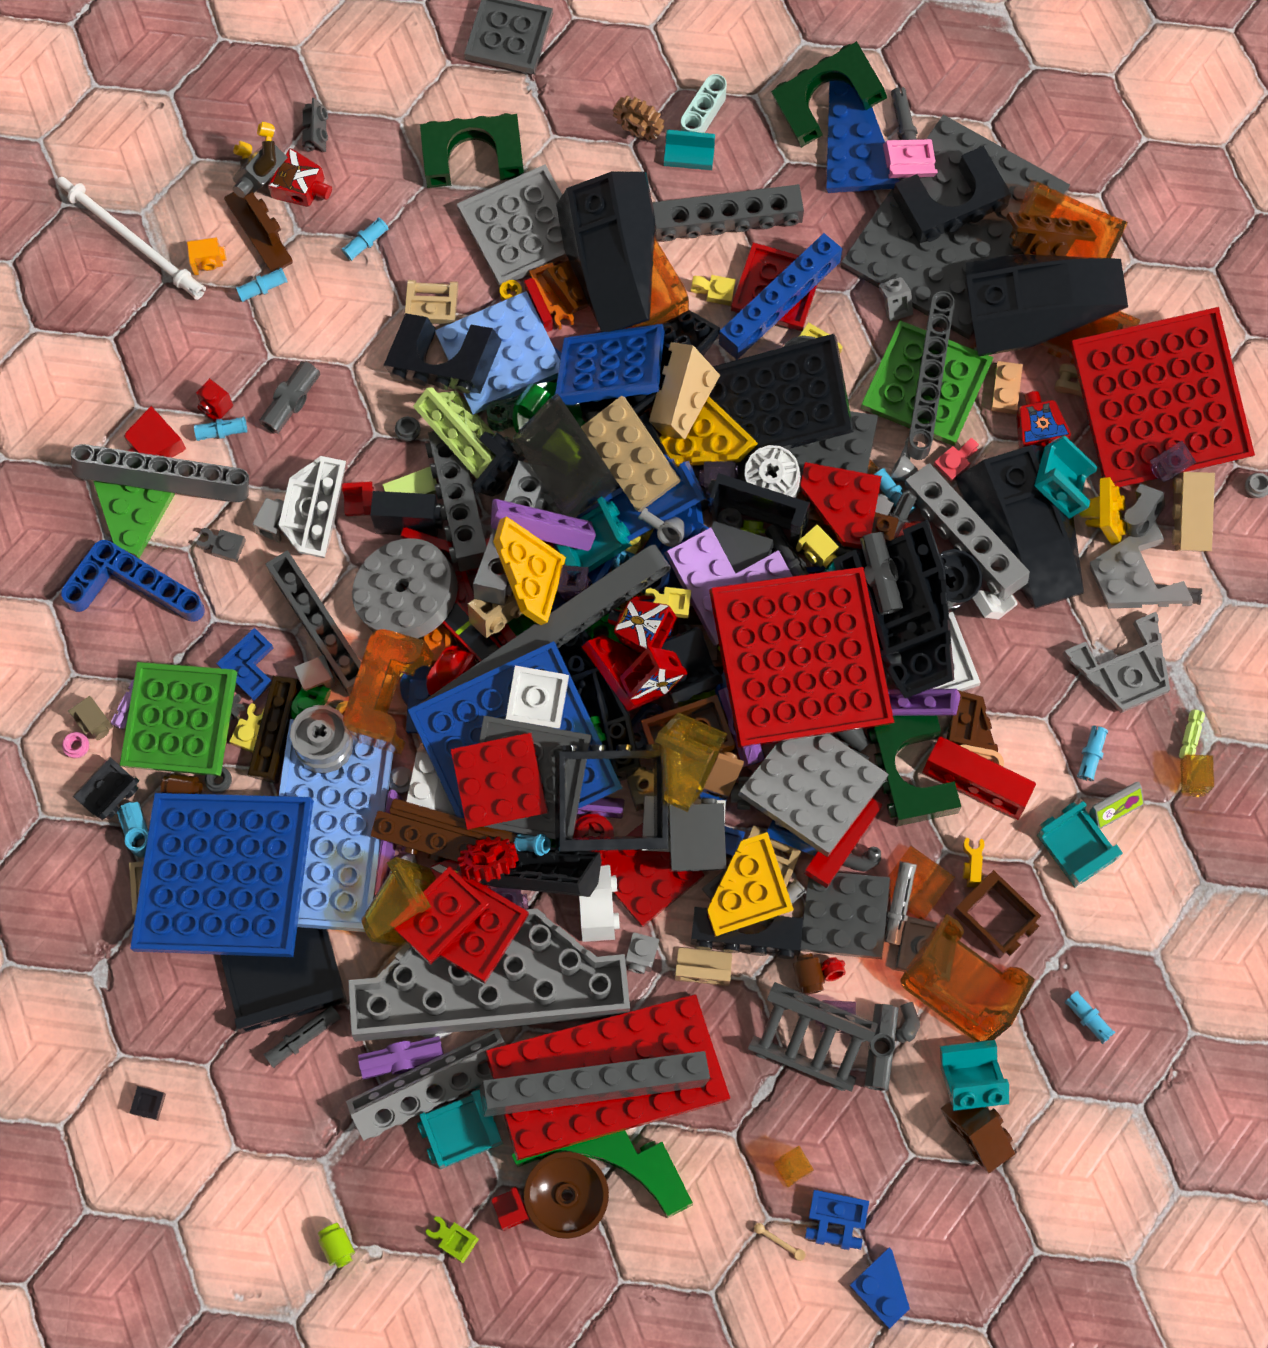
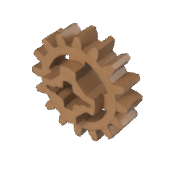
(638, 118)

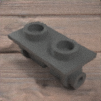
(314, 117)

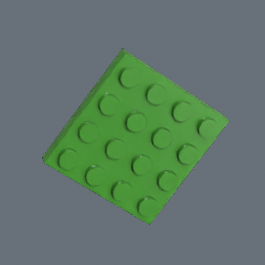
(896, 379)
(178, 718)

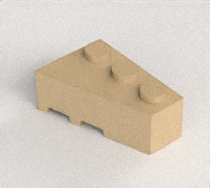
(684, 391)
(1193, 511)

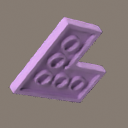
(703, 565)

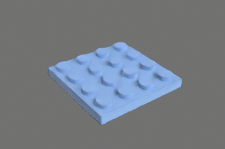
(522, 358)

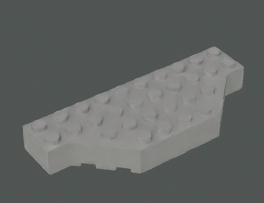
(536, 981)

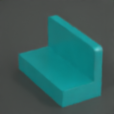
(689, 150)

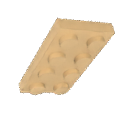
(630, 453)

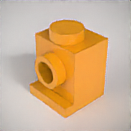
(206, 254)

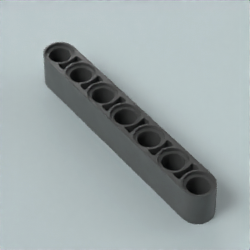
(926, 385)
(160, 473)

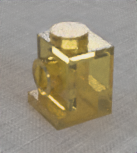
(793, 1166)

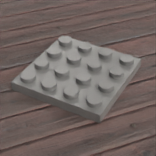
(516, 224)
(814, 788)

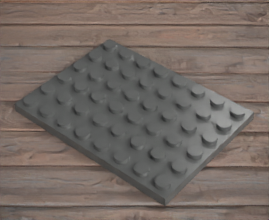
(891, 250)

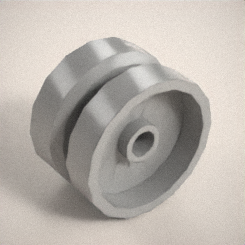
(321, 739)

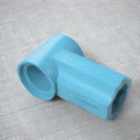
(133, 827)

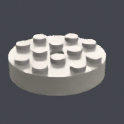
(428, 583)

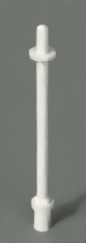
(181, 278)

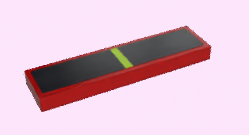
(468, 636)

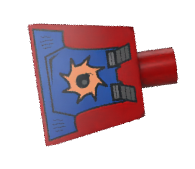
(1039, 422)

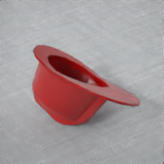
(449, 666)

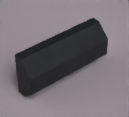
(553, 872)

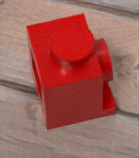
(213, 400)

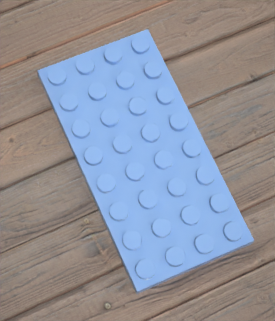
(340, 844)

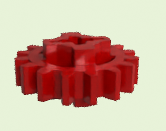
(488, 859)

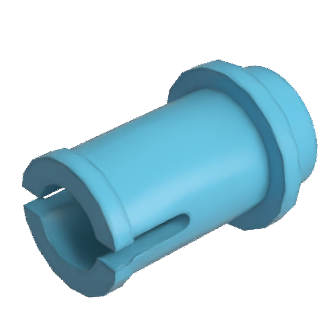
(538, 844)

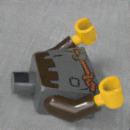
(260, 165)

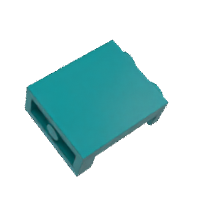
(1064, 475)
(609, 540)
(1077, 844)
(973, 1075)
(458, 1131)

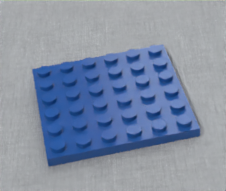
(458, 714)
(223, 875)

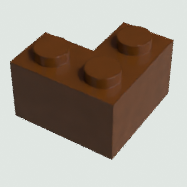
(982, 1134)

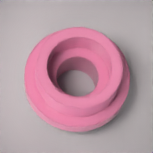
(72, 738)

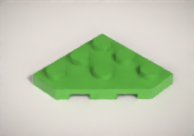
(132, 513)

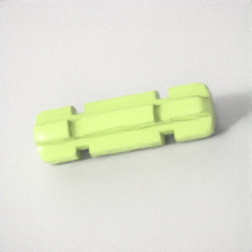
(1192, 733)

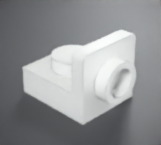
(992, 605)

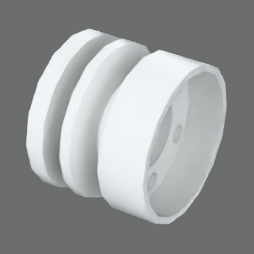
(780, 462)

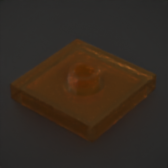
(928, 882)

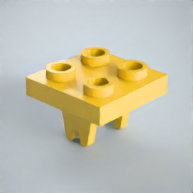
(1107, 511)

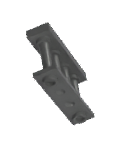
(808, 1010)

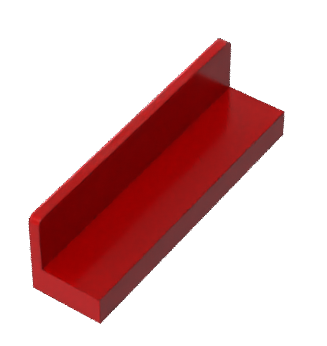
(979, 777)

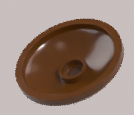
(545, 1200)

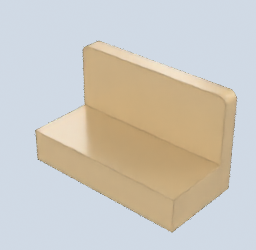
(703, 966)

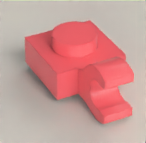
(955, 462)

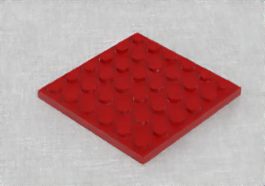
(1160, 388)
(801, 656)

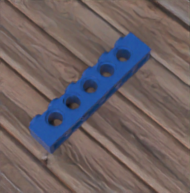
(780, 296)

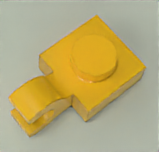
(973, 869)

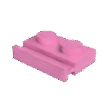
(910, 158)

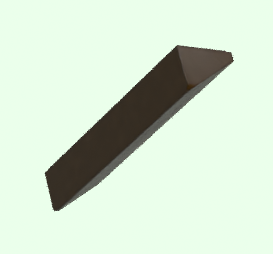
(273, 730)

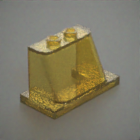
(687, 758)
(397, 901)

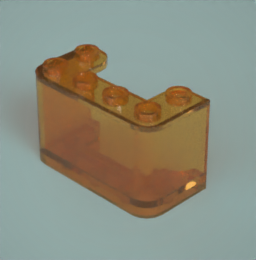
(383, 662)

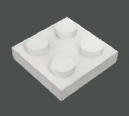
(537, 697)

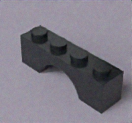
(780, 937)

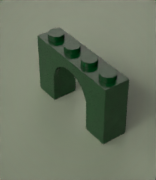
(846, 66)
(443, 137)
(908, 802)

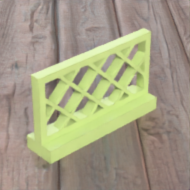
(456, 427)

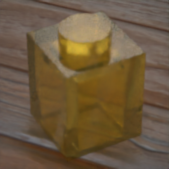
(1197, 774)

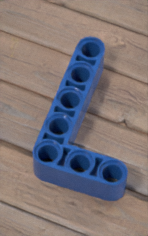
(134, 577)

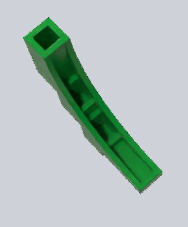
(650, 1167)

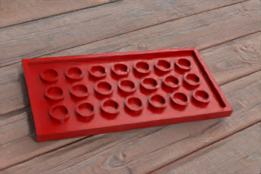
(635, 1035)

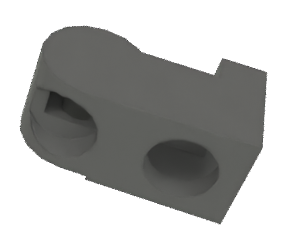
(1145, 511)

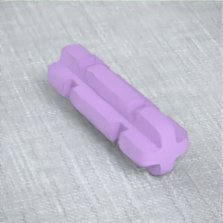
(120, 720)

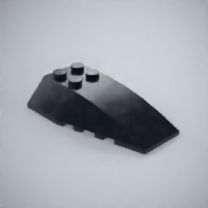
(918, 637)

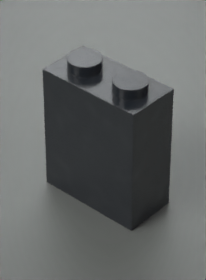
(399, 510)

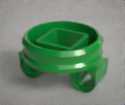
(533, 398)

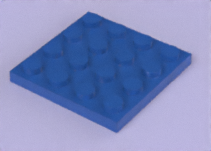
(610, 364)

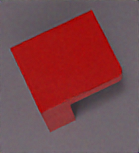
(357, 498)
(510, 1209)

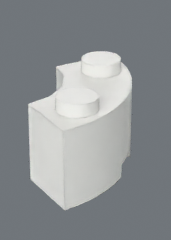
(597, 910)

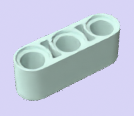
(705, 99)

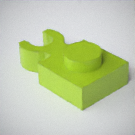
(455, 1241)

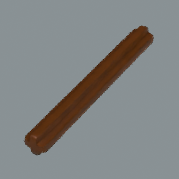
(446, 821)

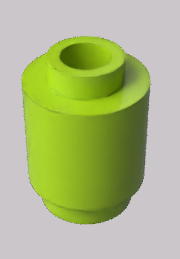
(336, 1245)

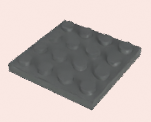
(546, 742)

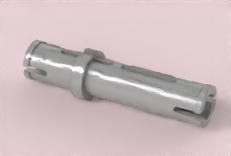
(901, 896)

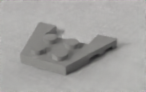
(1127, 580)
(1130, 677)

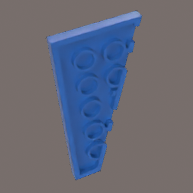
(854, 144)

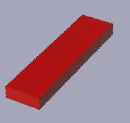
(823, 868)

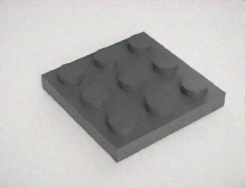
(509, 34)
(846, 916)

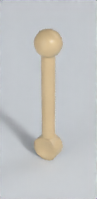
(798, 1254)

